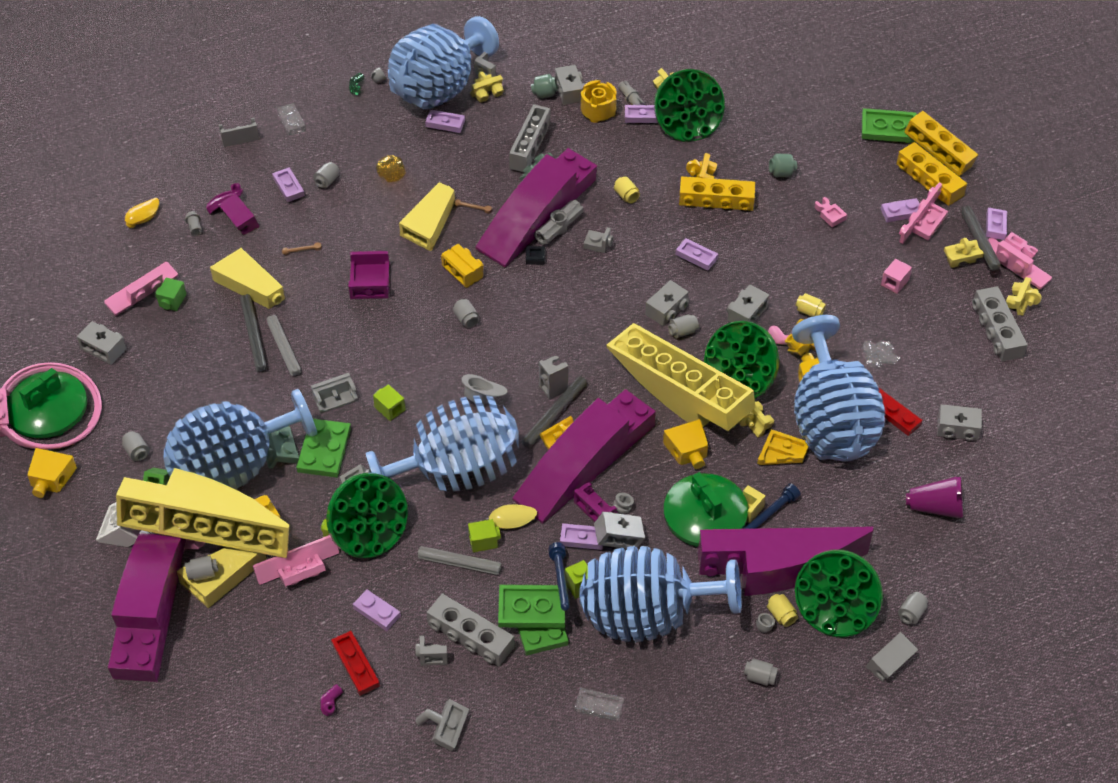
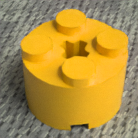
(598, 101)

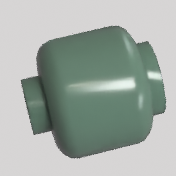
(544, 86)
(782, 165)

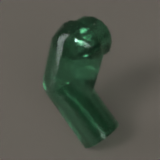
(354, 88)

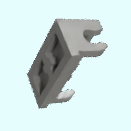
(239, 134)
(552, 378)
(334, 393)
(891, 657)

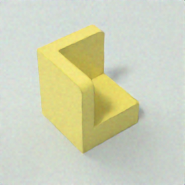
(755, 502)

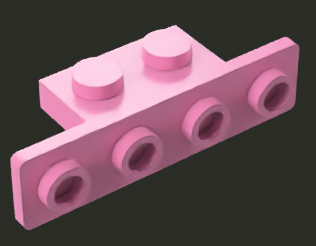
(926, 219)
(1019, 263)
(140, 288)
(299, 564)

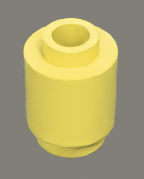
(626, 190)
(810, 305)
(782, 610)

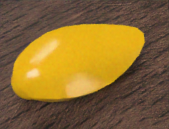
(141, 213)

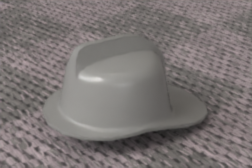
(479, 386)

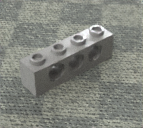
(529, 138)
(999, 324)
(483, 630)

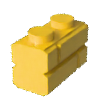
(462, 265)

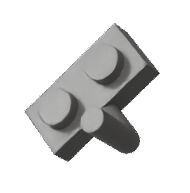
(449, 723)

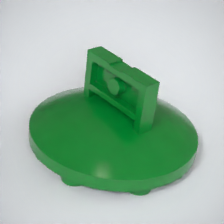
(689, 105)
(745, 354)
(46, 404)
(703, 504)
(367, 515)
(838, 593)

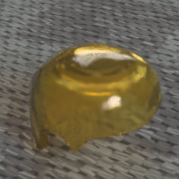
(390, 168)

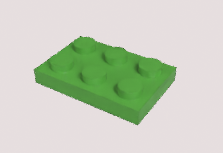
(886, 125)
(324, 451)
(530, 606)
(542, 639)

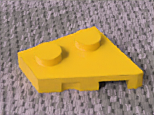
(782, 449)

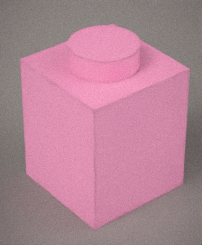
(896, 276)

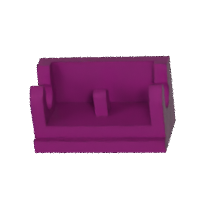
(239, 214)
(591, 502)

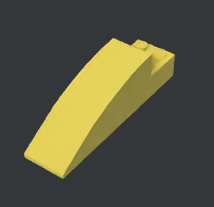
(682, 381)
(202, 512)

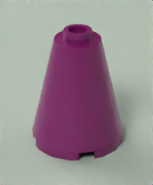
(938, 498)

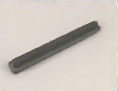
(981, 238)
(253, 333)
(554, 412)

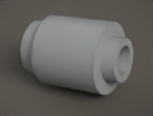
(326, 175)
(466, 313)
(683, 326)
(135, 446)
(201, 568)
(913, 608)
(761, 672)

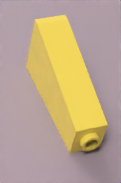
(428, 217)
(245, 276)
(232, 569)

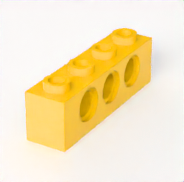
(941, 143)
(930, 172)
(717, 193)

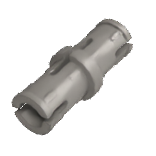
(631, 94)

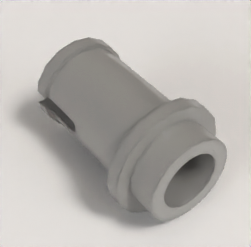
(192, 219)

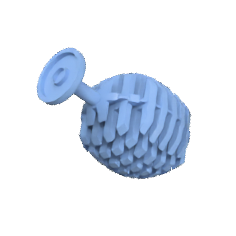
(436, 62)
(836, 400)
(228, 440)
(459, 445)
(646, 593)

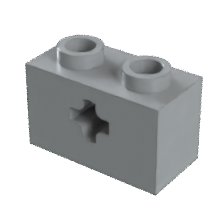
(569, 84)
(666, 303)
(748, 305)
(101, 342)
(959, 422)
(619, 530)

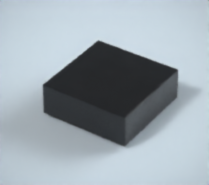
(535, 255)

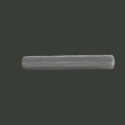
(283, 345)
(459, 560)

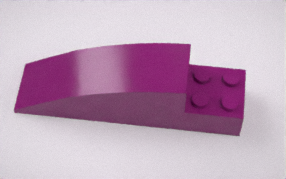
(541, 192)
(584, 452)
(774, 556)
(145, 606)

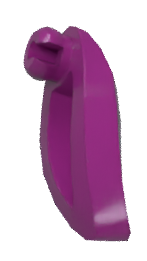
(214, 203)

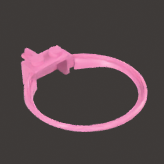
(24, 373)

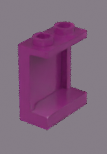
(369, 275)

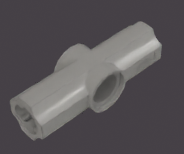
(558, 222)

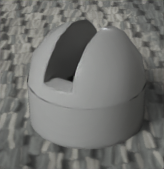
(378, 76)
(765, 622)

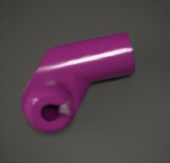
(327, 702)

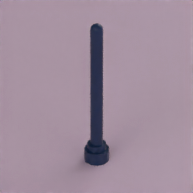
(789, 494)
(557, 554)

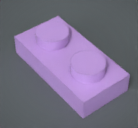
(640, 114)
(445, 121)
(288, 184)
(899, 210)
(996, 223)
(696, 254)
(579, 536)
(376, 610)

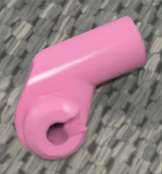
(777, 335)

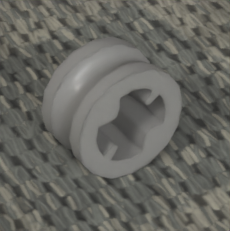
(623, 502)

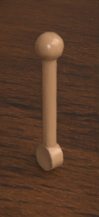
(487, 209)
(317, 246)

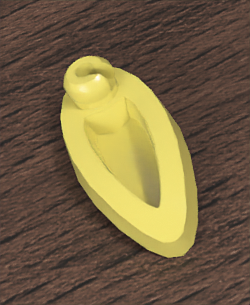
(512, 516)

